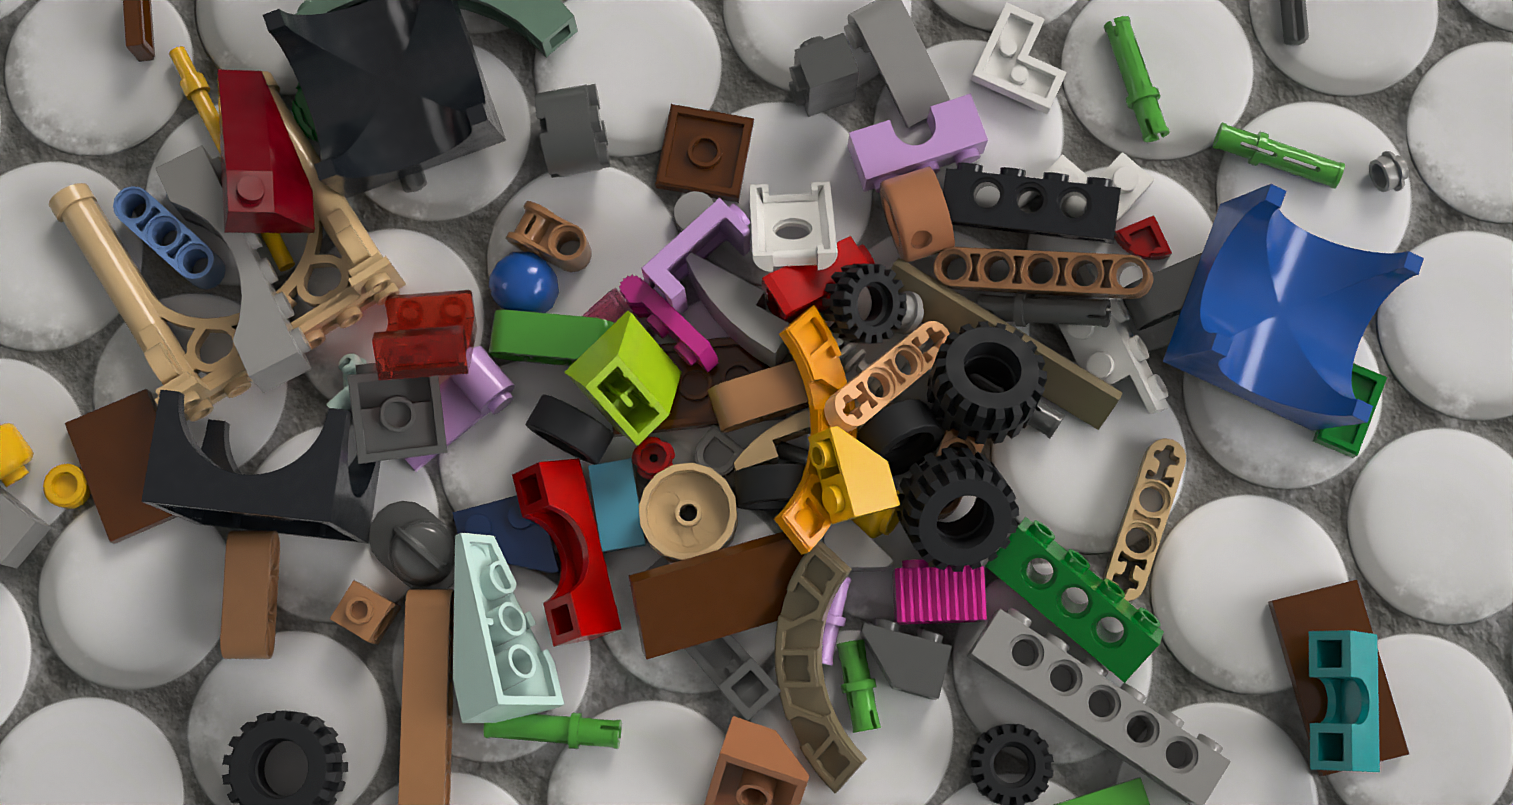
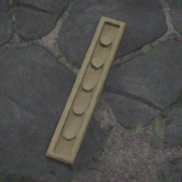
(1066, 382)

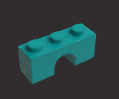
(1350, 731)

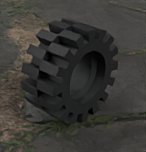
(884, 307)
(1038, 760)

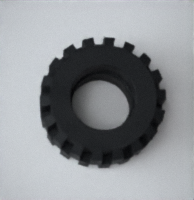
(991, 353)
(974, 534)
(260, 737)

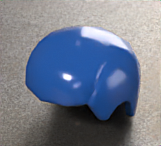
(524, 283)

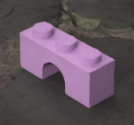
(955, 139)

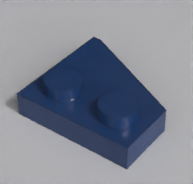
(520, 539)

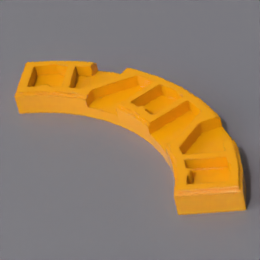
(822, 373)

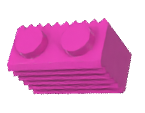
(938, 595)

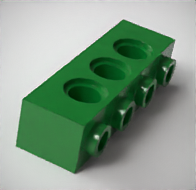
(1118, 651)

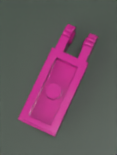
(667, 321)

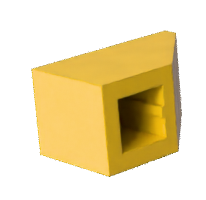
(851, 476)

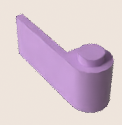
(470, 398)

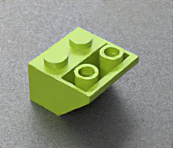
(627, 378)

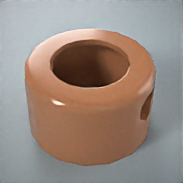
(917, 214)

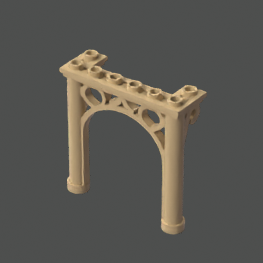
(364, 281)

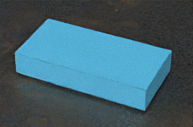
(616, 505)

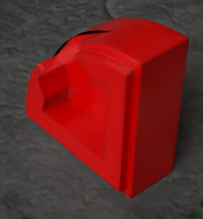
(1144, 240)

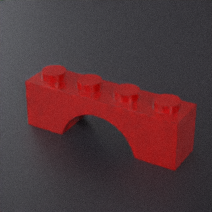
(558, 501)

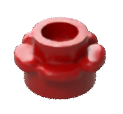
(649, 447)

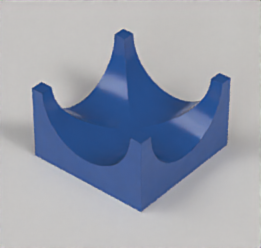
(1282, 312)

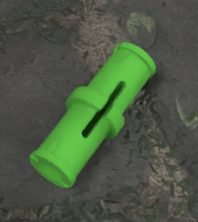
(858, 685)

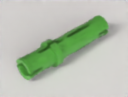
(1141, 94)
(1230, 139)
(558, 729)

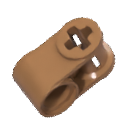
(546, 233)

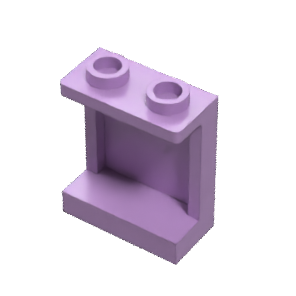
(701, 237)

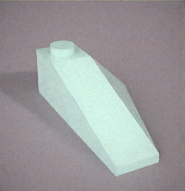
(495, 653)

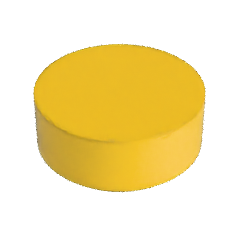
(66, 486)

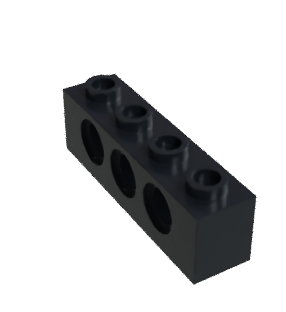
(1095, 225)

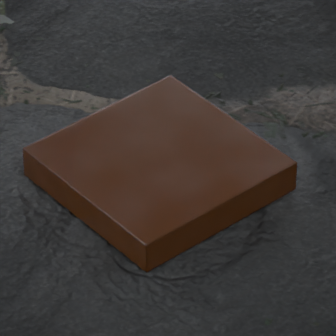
(704, 152)

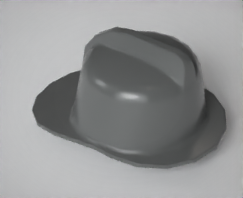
(414, 545)

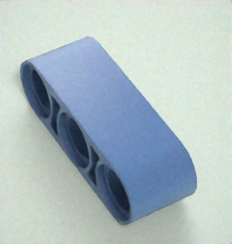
(158, 222)

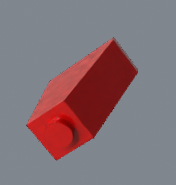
(796, 288)

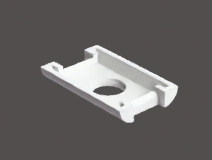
(806, 210)

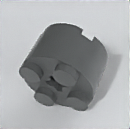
(572, 130)

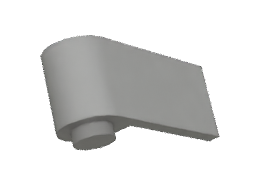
(899, 55)

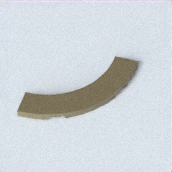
(801, 669)

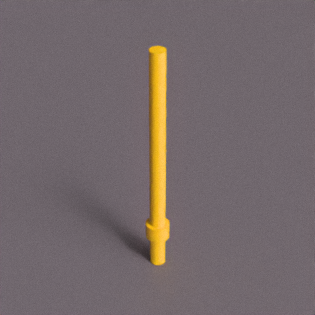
(196, 90)

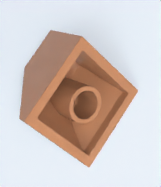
(756, 769)

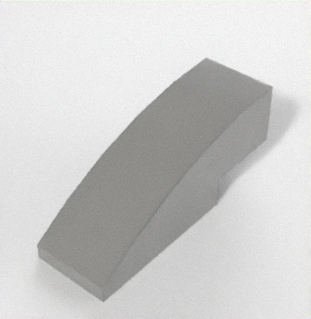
(739, 310)

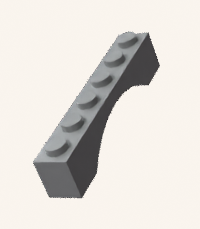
(264, 334)

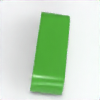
(543, 336)

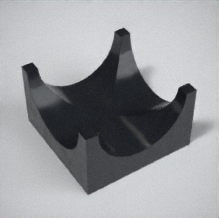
(388, 89)
(306, 498)

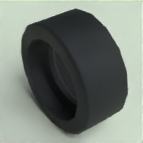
(570, 429)
(902, 434)
(767, 486)

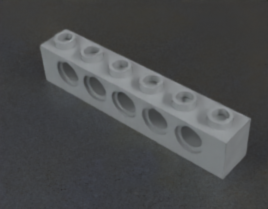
(1202, 763)

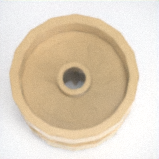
(670, 495)

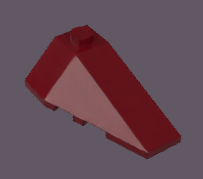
(259, 164)

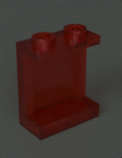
(426, 335)

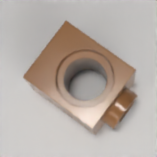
(365, 612)

